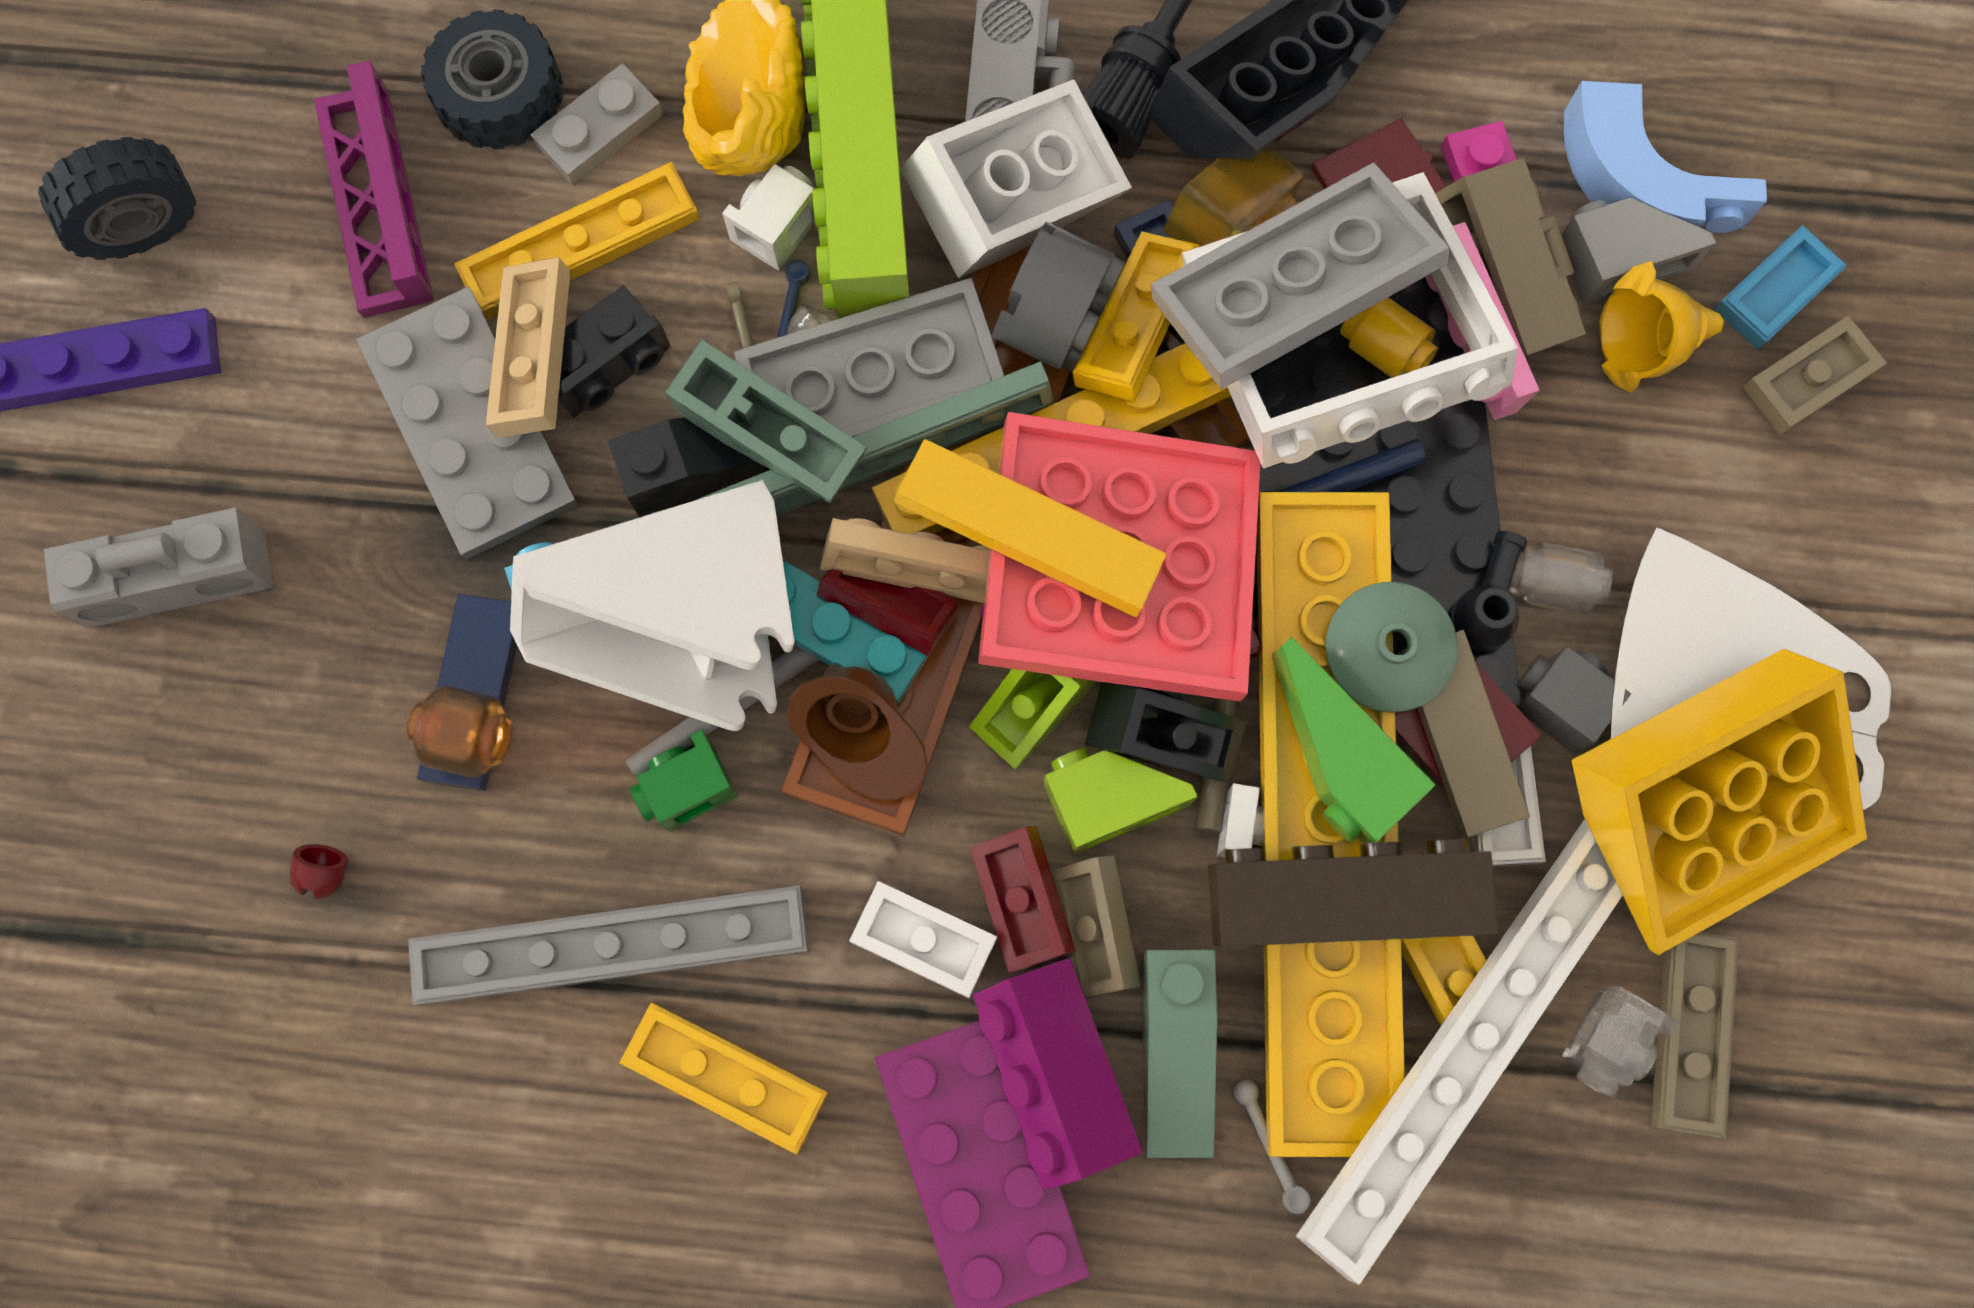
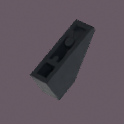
(676, 465)

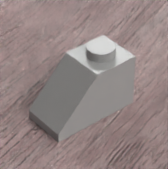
(1617, 236)

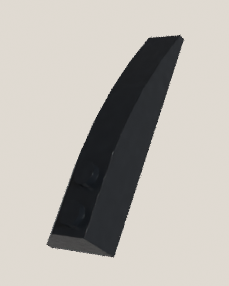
(1267, 74)

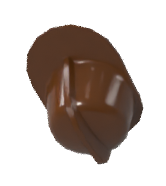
(858, 733)

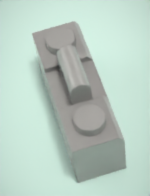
(1011, 54)
(158, 568)

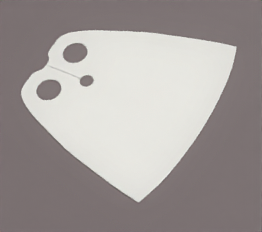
(1706, 620)

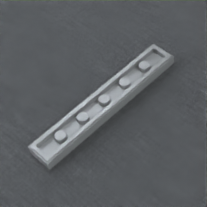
(607, 945)

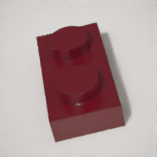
(1022, 899)

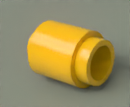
(1390, 338)

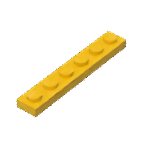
(1171, 391)

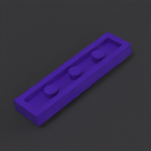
(108, 358)

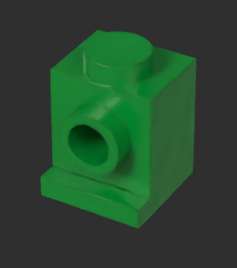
(683, 784)

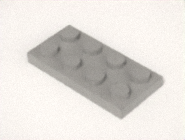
(1299, 274)
(883, 358)
(437, 386)

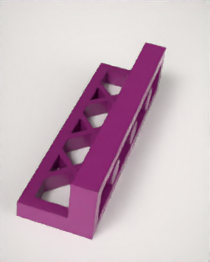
(387, 194)

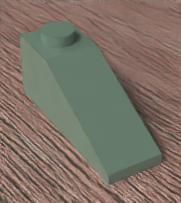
(763, 422)
(1179, 1052)

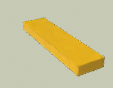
(587, 233)
(1030, 528)

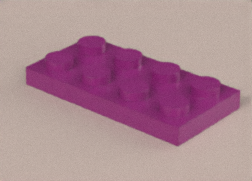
(971, 1167)

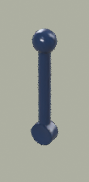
(797, 275)

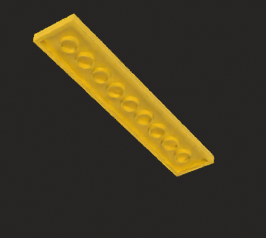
(1326, 1004)

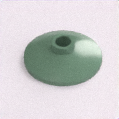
(1368, 669)

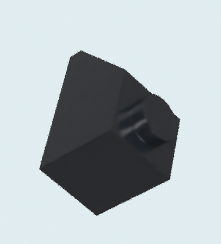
(1165, 732)

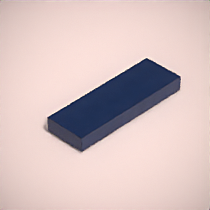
(477, 660)

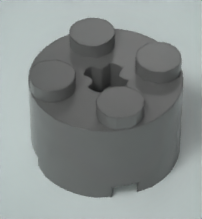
(1058, 297)

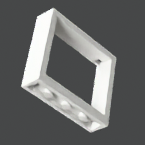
(1404, 397)

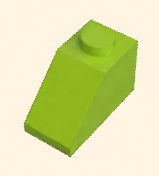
(1027, 711)
(1109, 796)

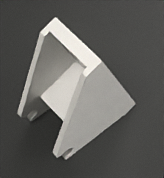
(664, 606)

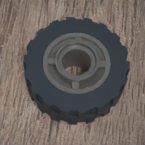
(492, 78)
(116, 198)

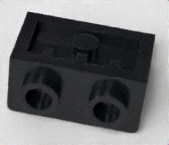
(607, 349)

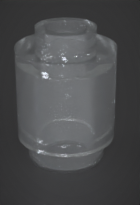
(1561, 578)

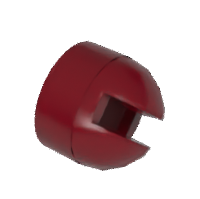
(317, 869)

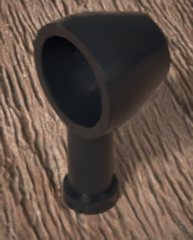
(1468, 612)

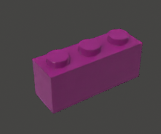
(1057, 1074)

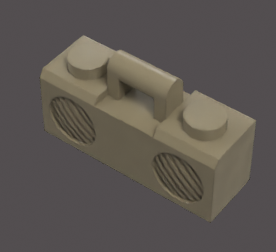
(1519, 252)

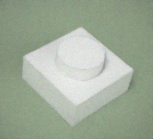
(1241, 819)

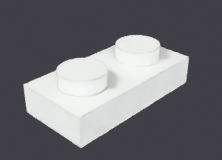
(923, 939)

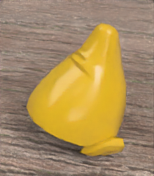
(1650, 327)

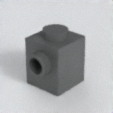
(1569, 697)

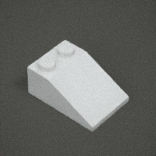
(1009, 172)

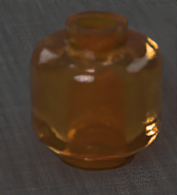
(460, 731)

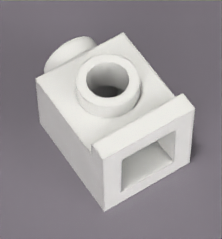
(773, 215)

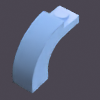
(1617, 162)

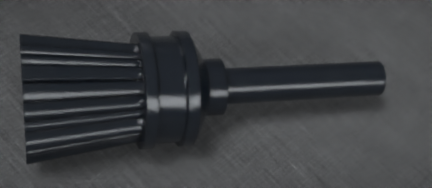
(1133, 76)

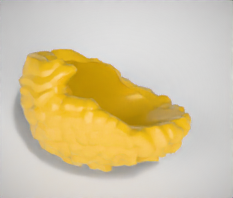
(745, 88)

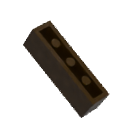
(1352, 897)

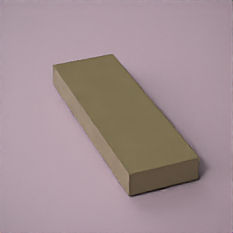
(1471, 751)
(1696, 1059)

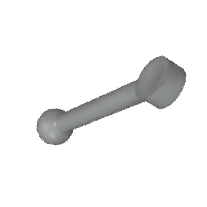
(1294, 1197)

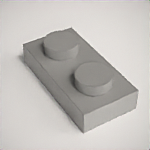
(597, 124)

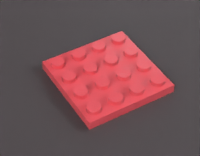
(1167, 493)

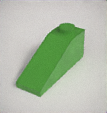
(1348, 756)

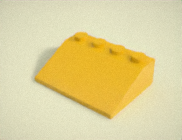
(1725, 795)

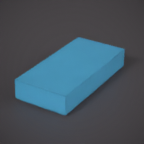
(1780, 287)

